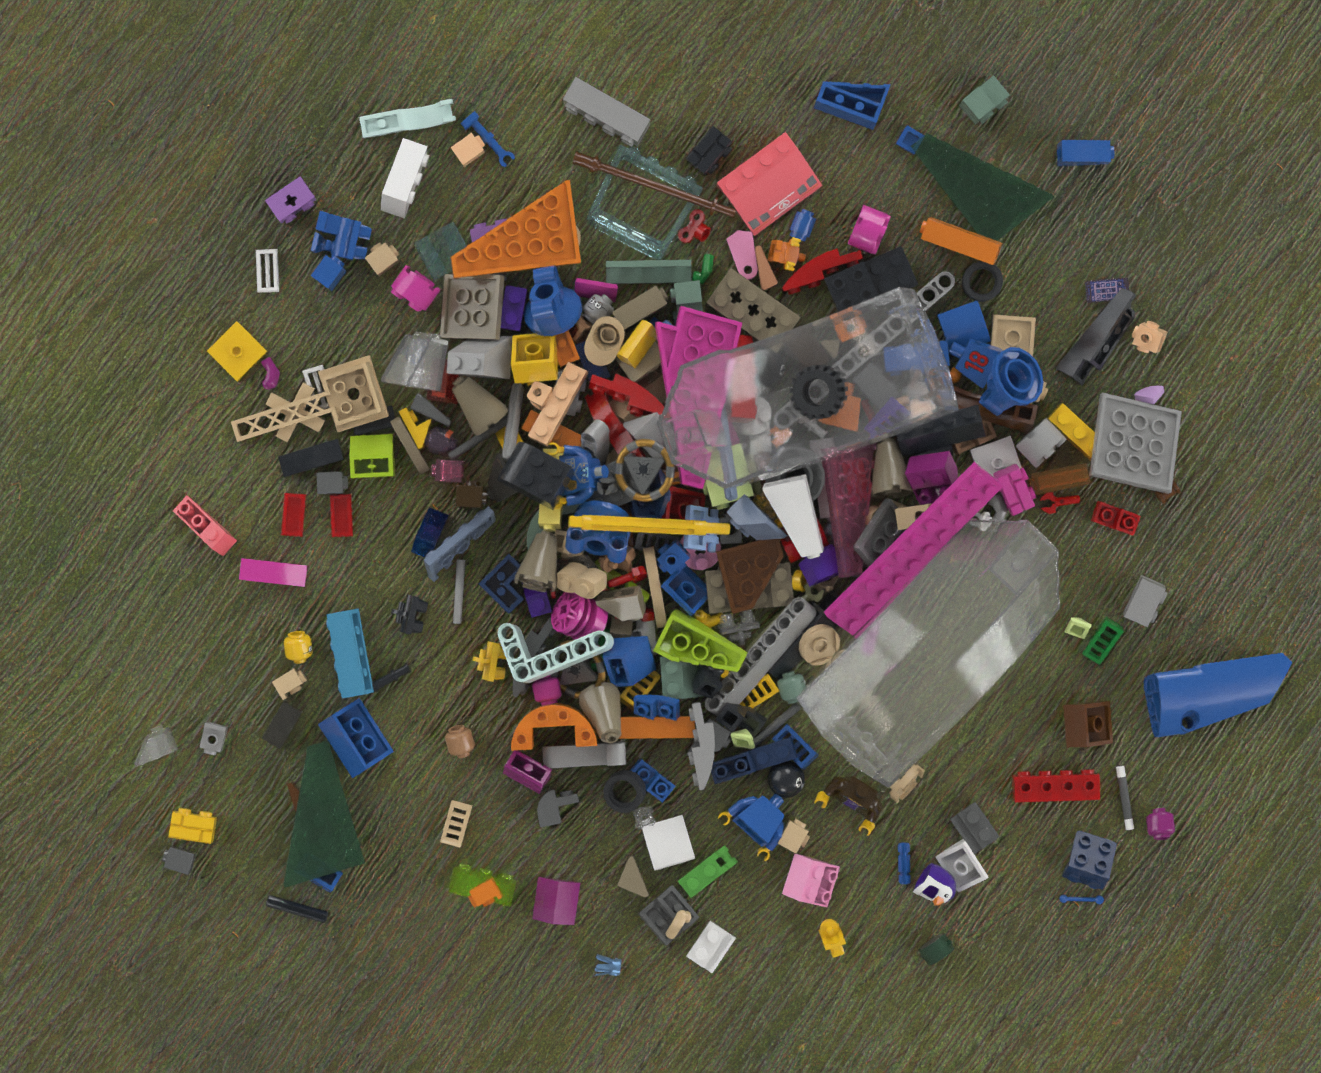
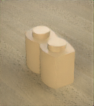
(581, 580)

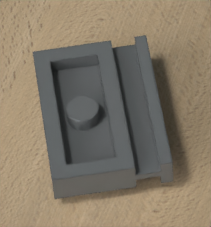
(974, 827)

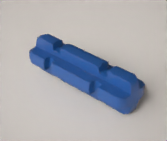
(904, 863)

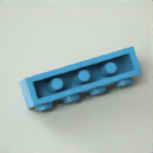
(349, 653)

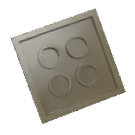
(472, 307)

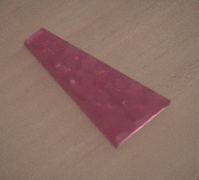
(849, 502)

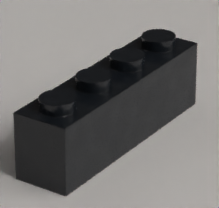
(948, 430)

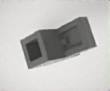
(549, 805)

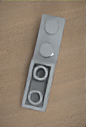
(703, 754)

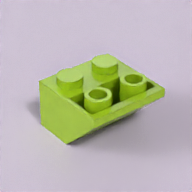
(372, 456)

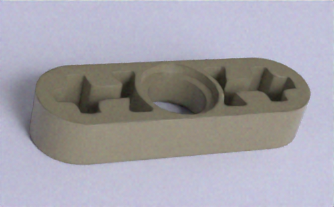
(409, 445)

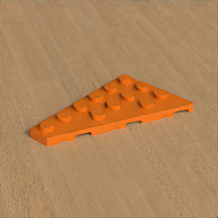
(530, 239)

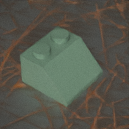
(678, 678)

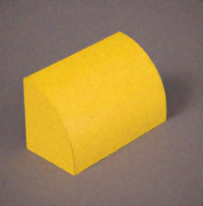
(637, 344)

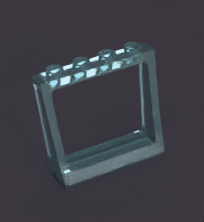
(628, 233)

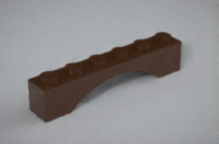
(1015, 417)

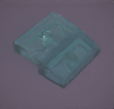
(438, 248)

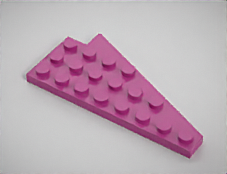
(691, 338)

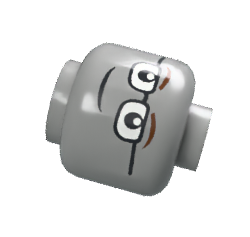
(597, 307)

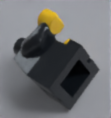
(707, 681)

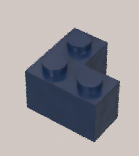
(498, 584)

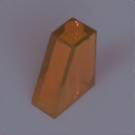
(1060, 478)

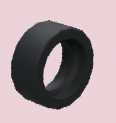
(982, 297)
(614, 802)

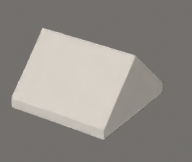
(962, 865)

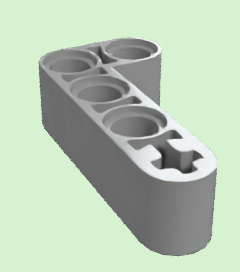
(572, 756)

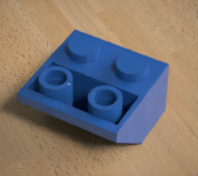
(629, 660)

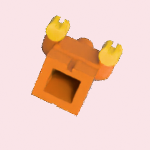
(786, 253)

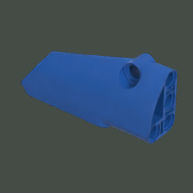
(1211, 692)

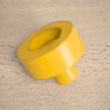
(798, 581)

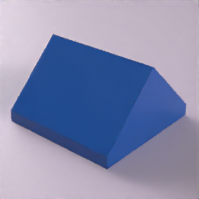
(686, 590)

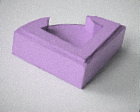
(1149, 394)

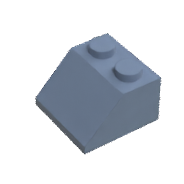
(753, 521)

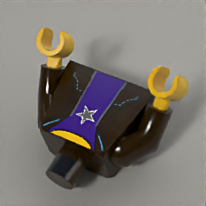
(856, 796)

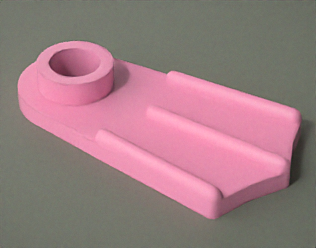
(743, 252)

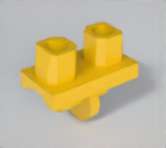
(488, 662)
(832, 937)

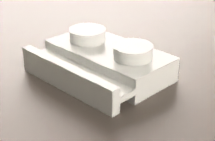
(710, 946)

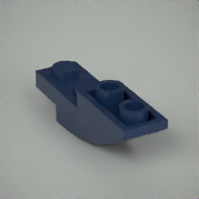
(753, 760)

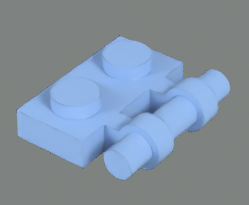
(699, 542)

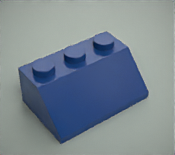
(355, 738)

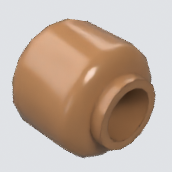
(459, 741)

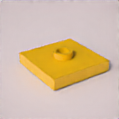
(237, 351)

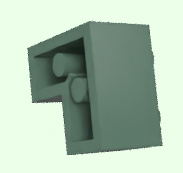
(984, 99)
(687, 295)

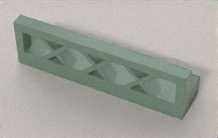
(648, 271)

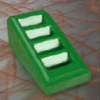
(1109, 644)

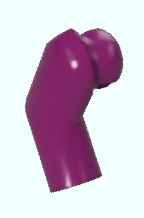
(272, 375)

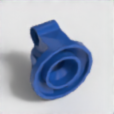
(551, 305)
(1013, 381)
(596, 542)

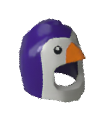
(936, 884)

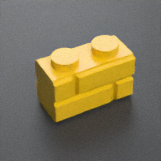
(193, 826)

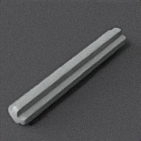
(513, 419)

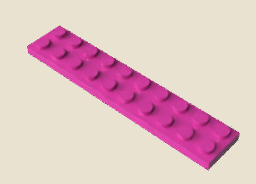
(913, 549)

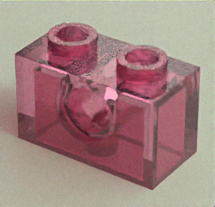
(448, 471)

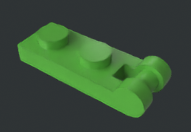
(707, 871)

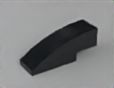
(311, 458)

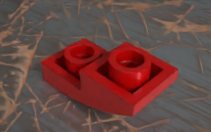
(1115, 518)

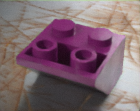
(931, 475)

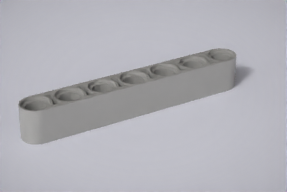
(763, 654)

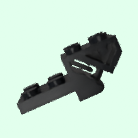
(870, 279)

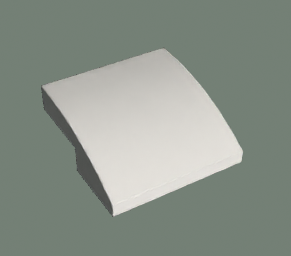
(668, 842)

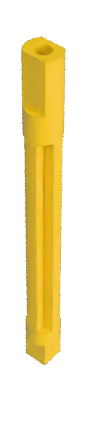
(648, 525)

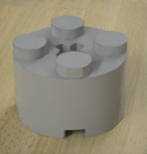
(1041, 442)

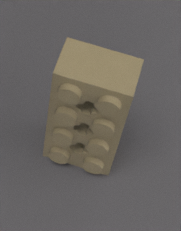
(751, 296)

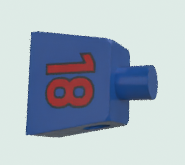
(975, 360)

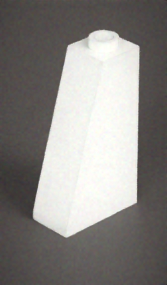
(795, 509)

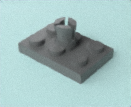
(609, 490)
(879, 533)

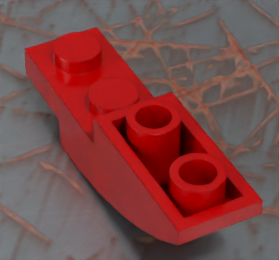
(812, 272)
(622, 389)

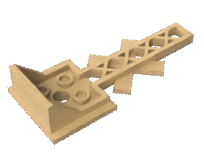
(336, 385)

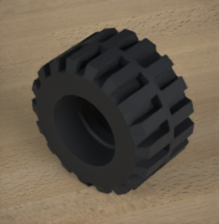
(801, 392)

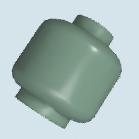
(790, 686)

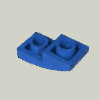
(652, 705)
(654, 781)

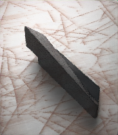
(1099, 339)
(792, 655)

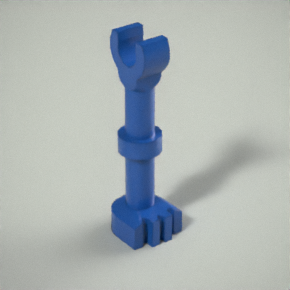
(472, 120)

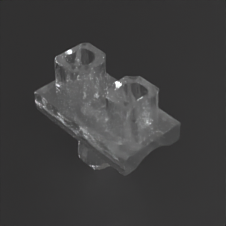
(747, 622)

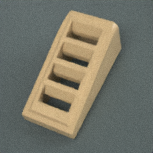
(450, 841)

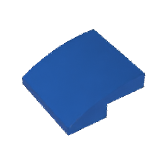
(964, 324)

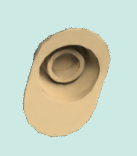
(604, 341)

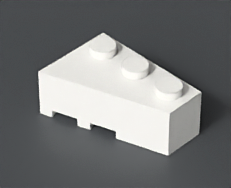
(404, 177)

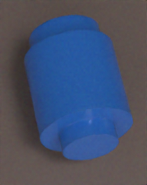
(802, 225)

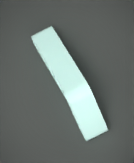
(551, 656)

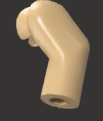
(681, 917)

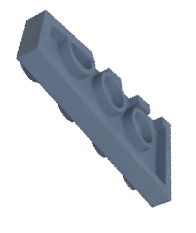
(458, 543)

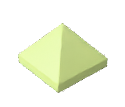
(1078, 627)
(742, 739)

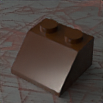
(1088, 724)

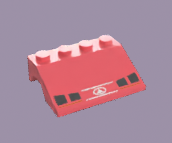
(769, 184)

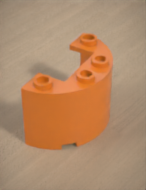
(551, 716)

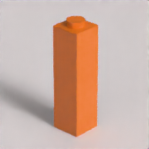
(960, 240)
(660, 727)

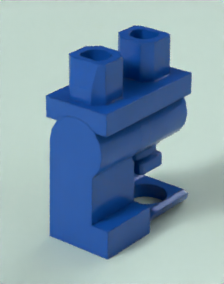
(346, 236)

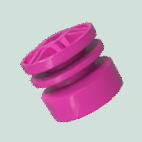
(577, 616)

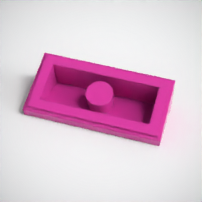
(588, 288)

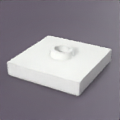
(996, 455)

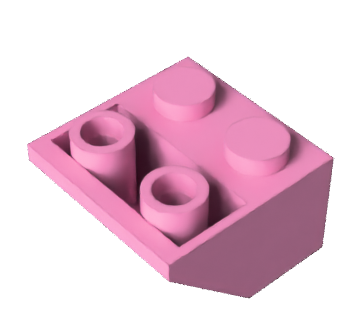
(810, 880)

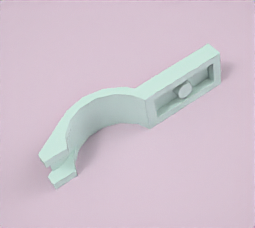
(407, 119)

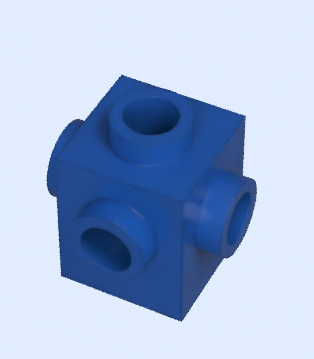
(674, 550)

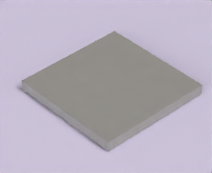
(1135, 443)

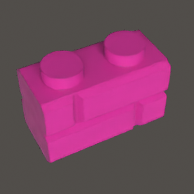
(1015, 490)

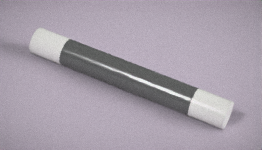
(1128, 819)

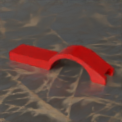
(601, 409)

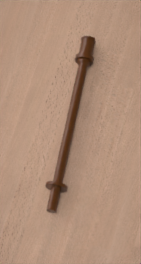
(595, 165)

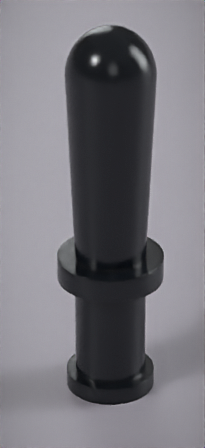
(394, 675)

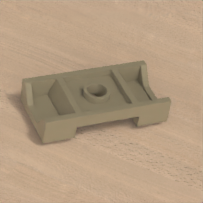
(776, 593)

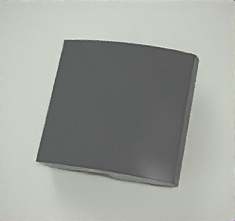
(662, 910)

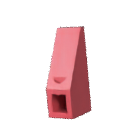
(204, 526)

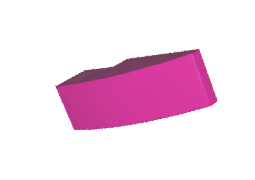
(273, 572)

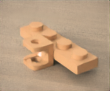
(554, 402)

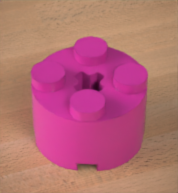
(869, 229)
(415, 289)

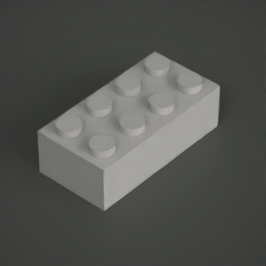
(606, 112)

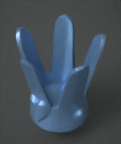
(612, 968)

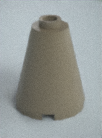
(478, 404)
(889, 472)
(539, 565)
(603, 710)

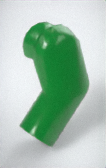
(707, 267)

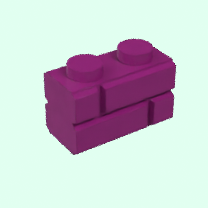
(527, 771)

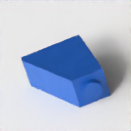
(1084, 152)

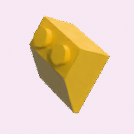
(534, 358)

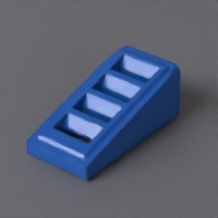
(810, 758)

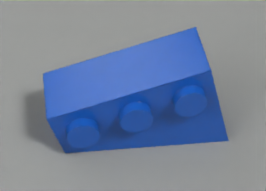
(852, 101)

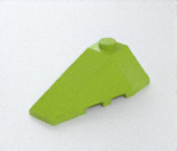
(695, 643)

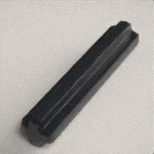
(297, 909)

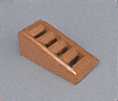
(766, 275)

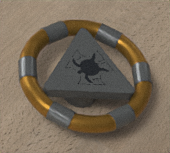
(644, 470)
(580, 673)

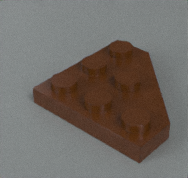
(748, 570)

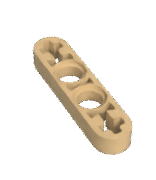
(655, 587)

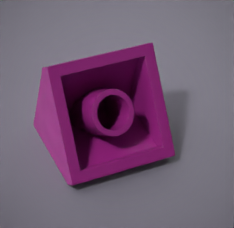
(556, 901)

